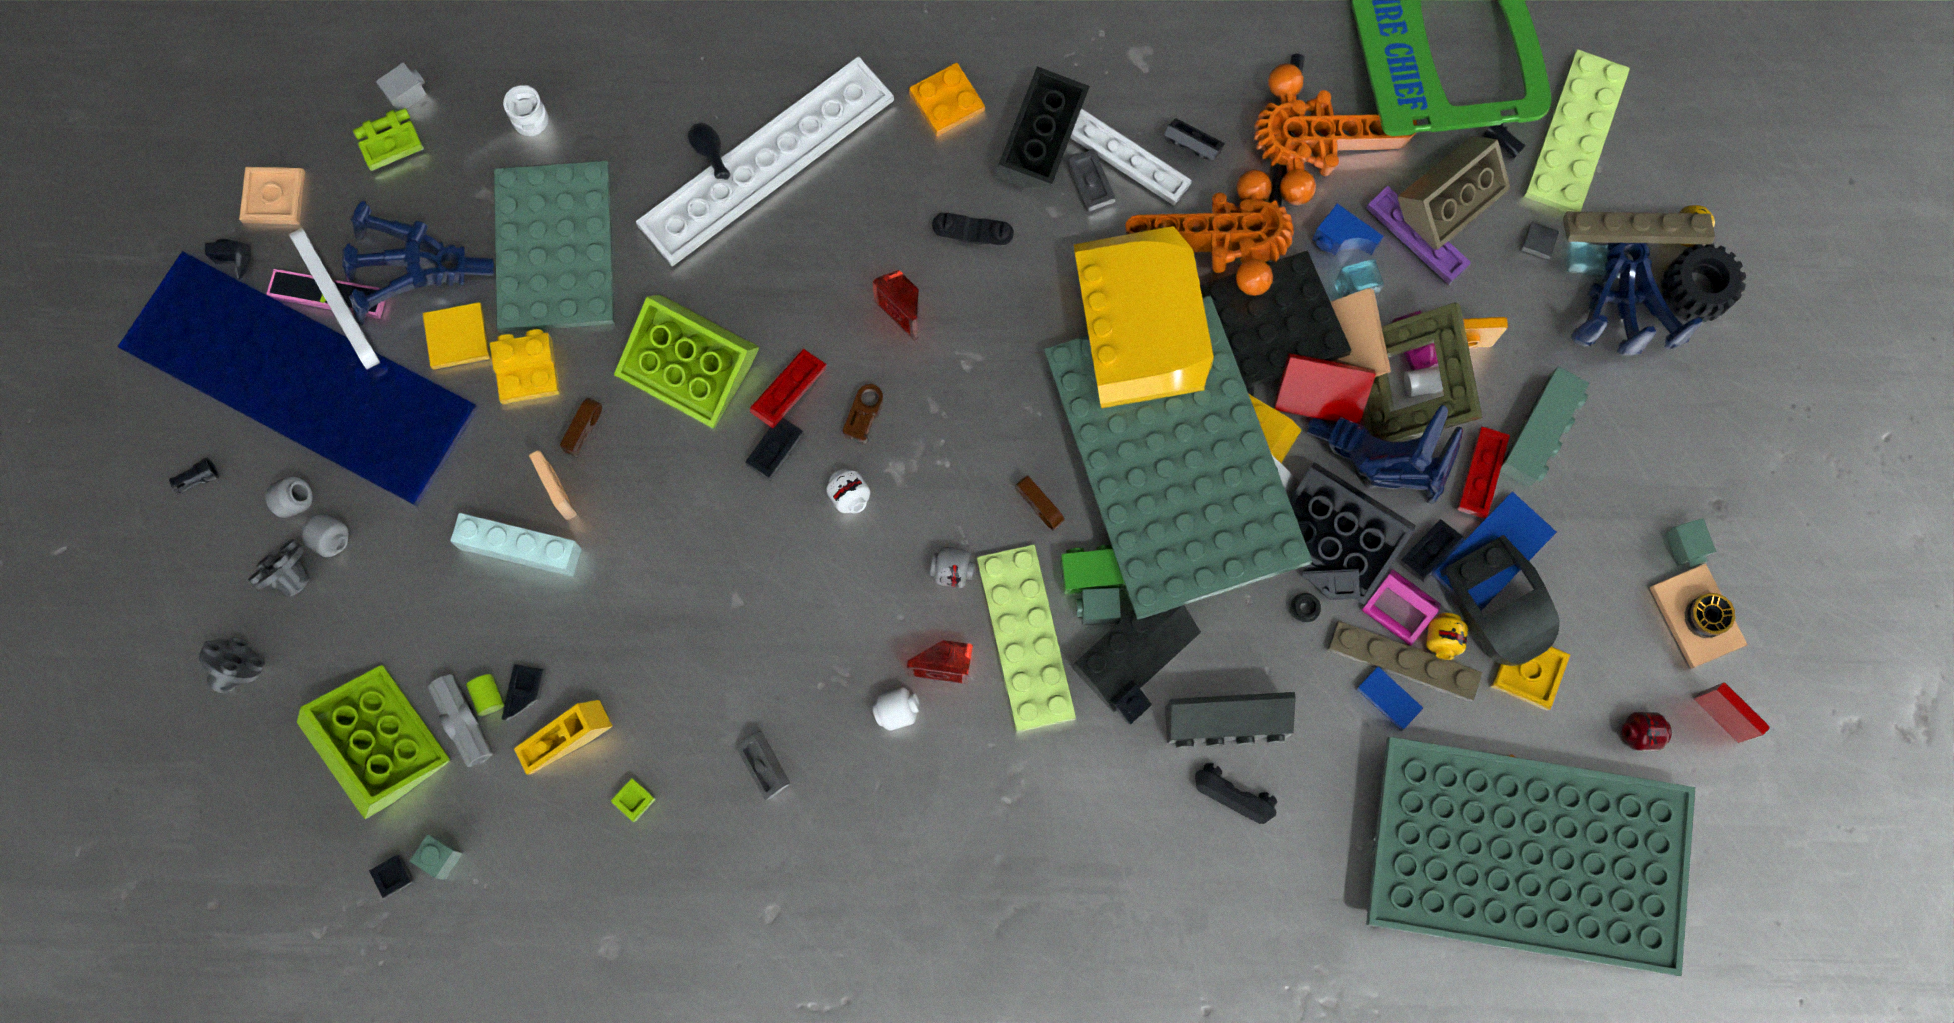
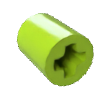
(485, 695)

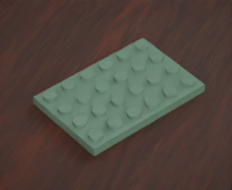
(553, 246)

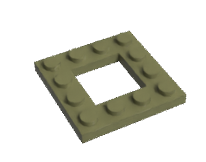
(1447, 331)

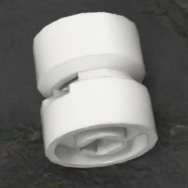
(525, 110)

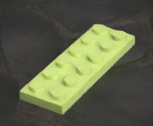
(1577, 132)
(1026, 638)

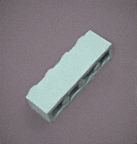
(516, 544)

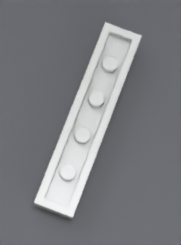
(1130, 158)

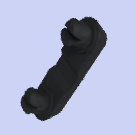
(972, 229)
(1258, 809)

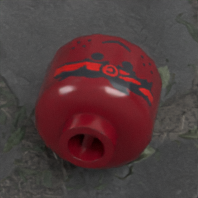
(1646, 731)

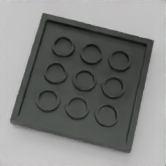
(1285, 319)

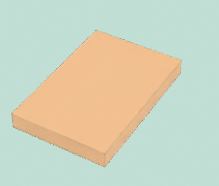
(1363, 331)
(1674, 597)

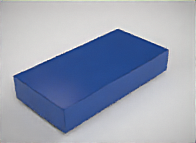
(1389, 698)

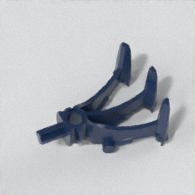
(416, 239)
(1632, 272)
(1394, 463)

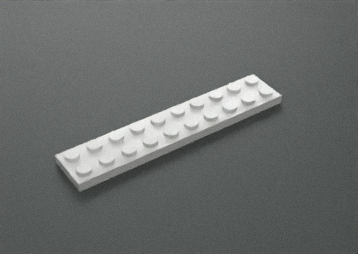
(765, 161)

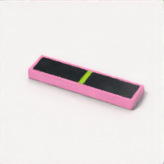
(304, 290)

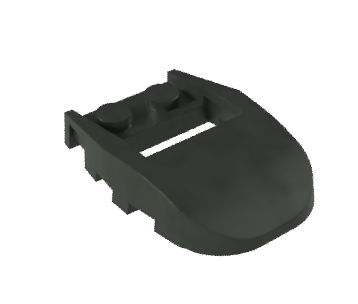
(1516, 630)

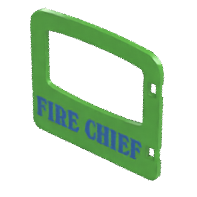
(1407, 80)

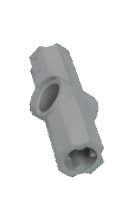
(459, 720)

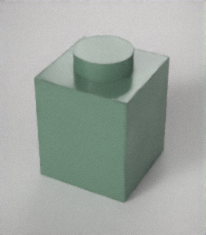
(1691, 543)
(1099, 606)
(436, 857)

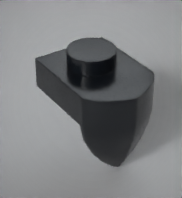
(227, 252)

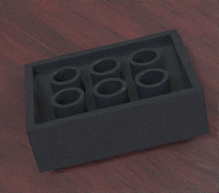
(1348, 528)

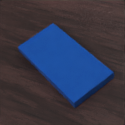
(1520, 526)

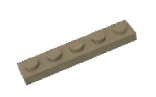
(1638, 227)
(1405, 661)

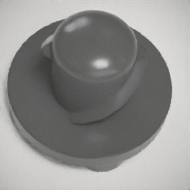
(282, 570)
(229, 663)

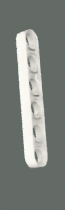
(334, 298)

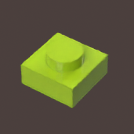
(633, 800)

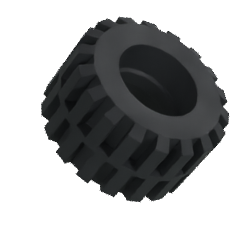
(1718, 268)

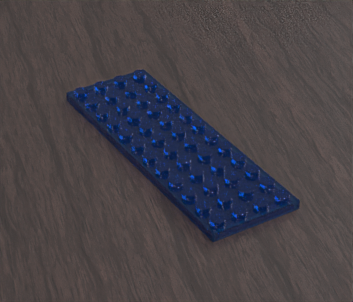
(298, 378)

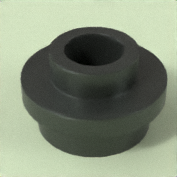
(1311, 601)

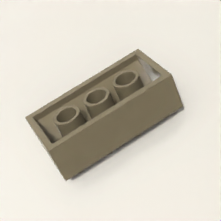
(1455, 191)

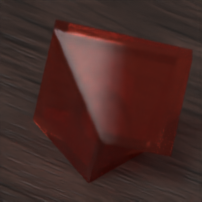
(899, 300)
(943, 662)

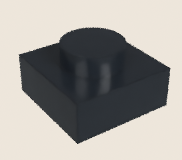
(1130, 702)
(391, 876)

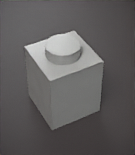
(402, 86)

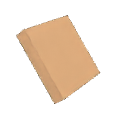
(272, 195)
(553, 485)

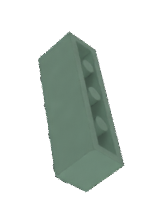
(1544, 426)

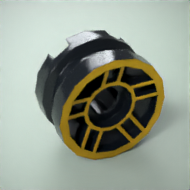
(1719, 608)

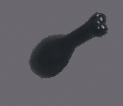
(707, 142)

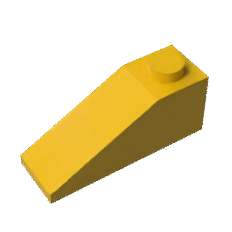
(563, 735)

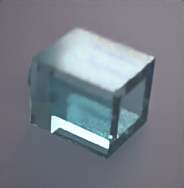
(1358, 278)

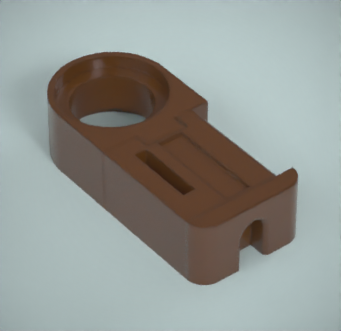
(862, 416)
(581, 427)
(1040, 503)

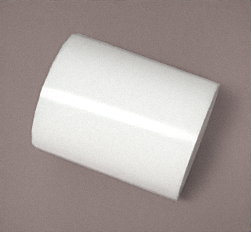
(1422, 381)

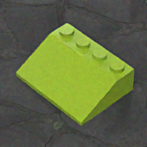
(685, 359)
(371, 740)

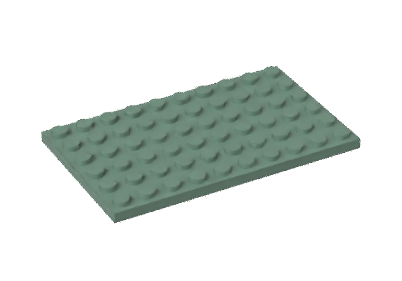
(1181, 481)
(1532, 856)

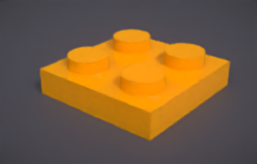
(947, 99)

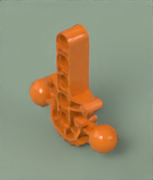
(1273, 123)
(1253, 231)

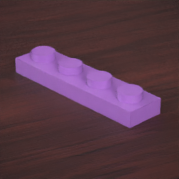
(1445, 261)

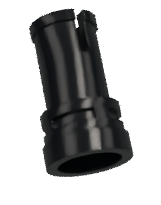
(1506, 140)
(200, 473)

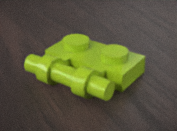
(391, 144)

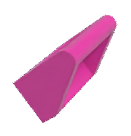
(1409, 593)

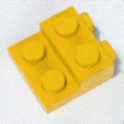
(524, 366)

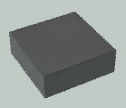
(1540, 241)

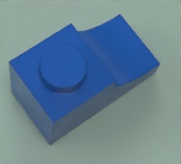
(1345, 231)

